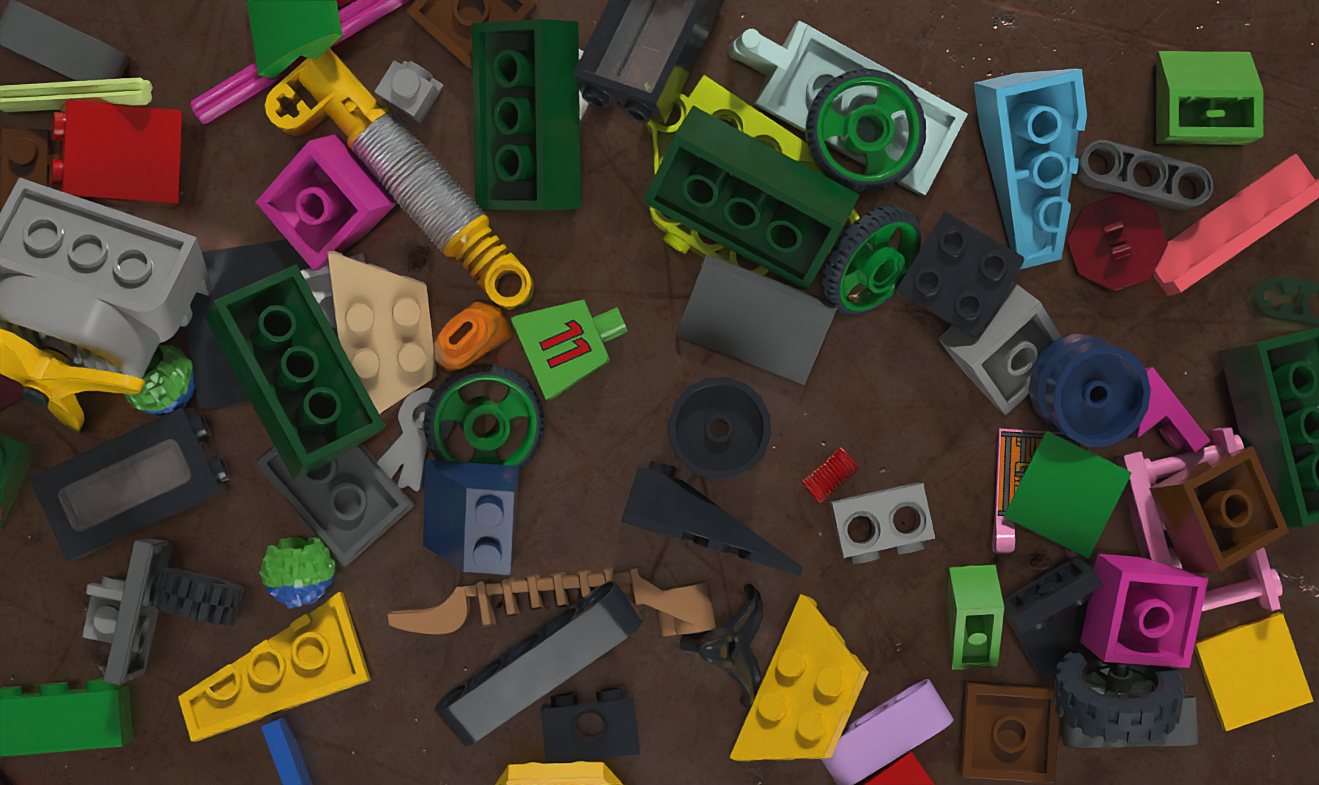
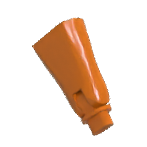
(471, 335)

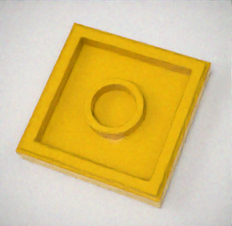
(1252, 671)

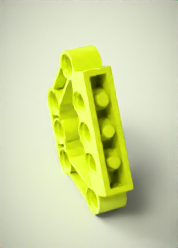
(724, 106)

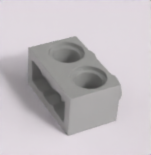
(879, 510)

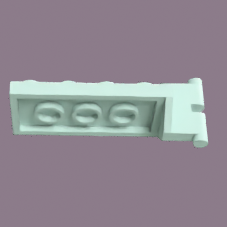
(811, 61)

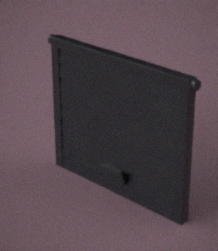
(228, 272)

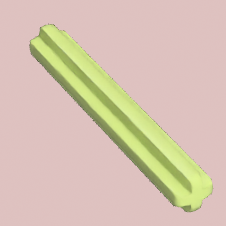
(53, 95)

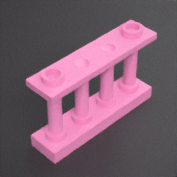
(1149, 525)

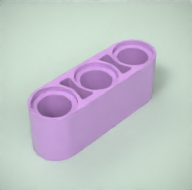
(888, 733)

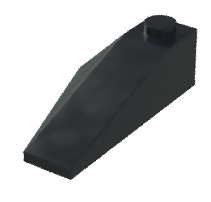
(680, 511)

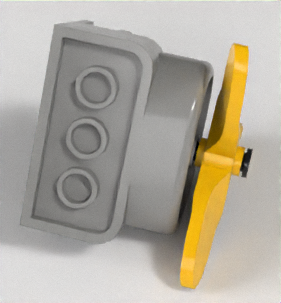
(87, 296)

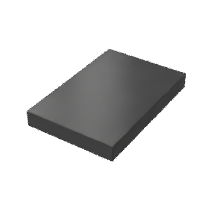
(756, 319)
(343, 501)
(136, 615)

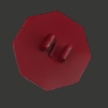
(1117, 242)

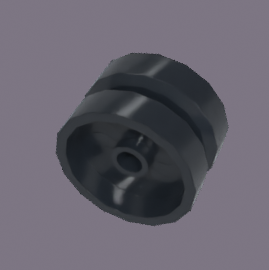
(747, 428)

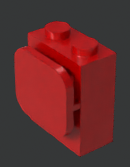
(117, 154)

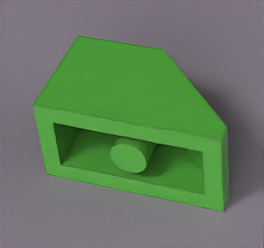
(974, 616)

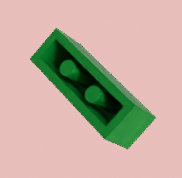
(64, 718)

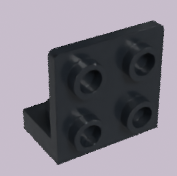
(960, 275)
(1052, 613)

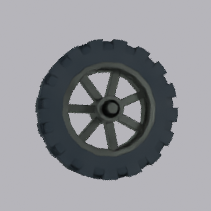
(1117, 698)

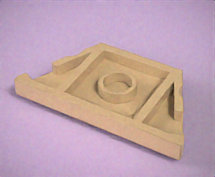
(382, 328)

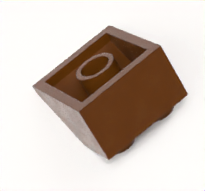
(1219, 511)

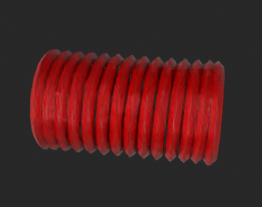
(824, 486)

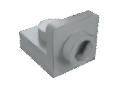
(103, 608)

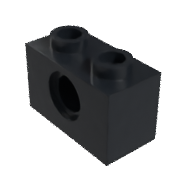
(568, 744)

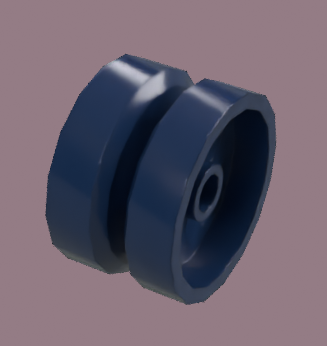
(1089, 390)

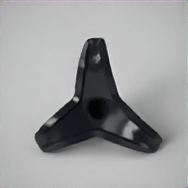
(730, 645)

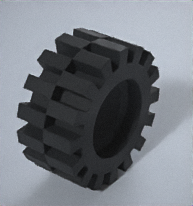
(197, 596)

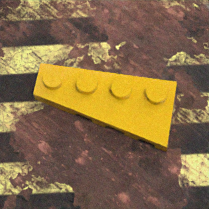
(290, 669)

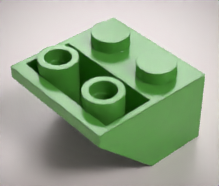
(1208, 98)

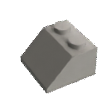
(1006, 348)

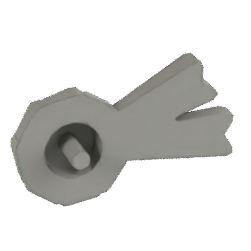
(411, 446)

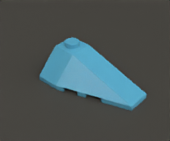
(1031, 146)

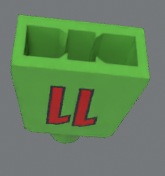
(566, 343)

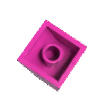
(325, 200)
(1143, 612)

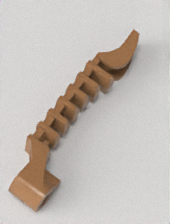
(679, 607)

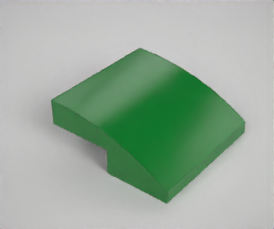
(291, 29)
(1067, 495)

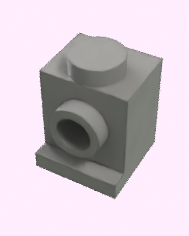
(409, 89)

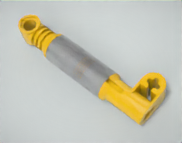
(402, 167)

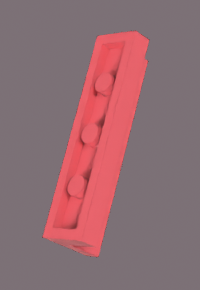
(1236, 224)

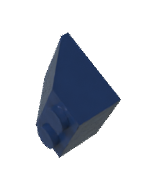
(471, 514)

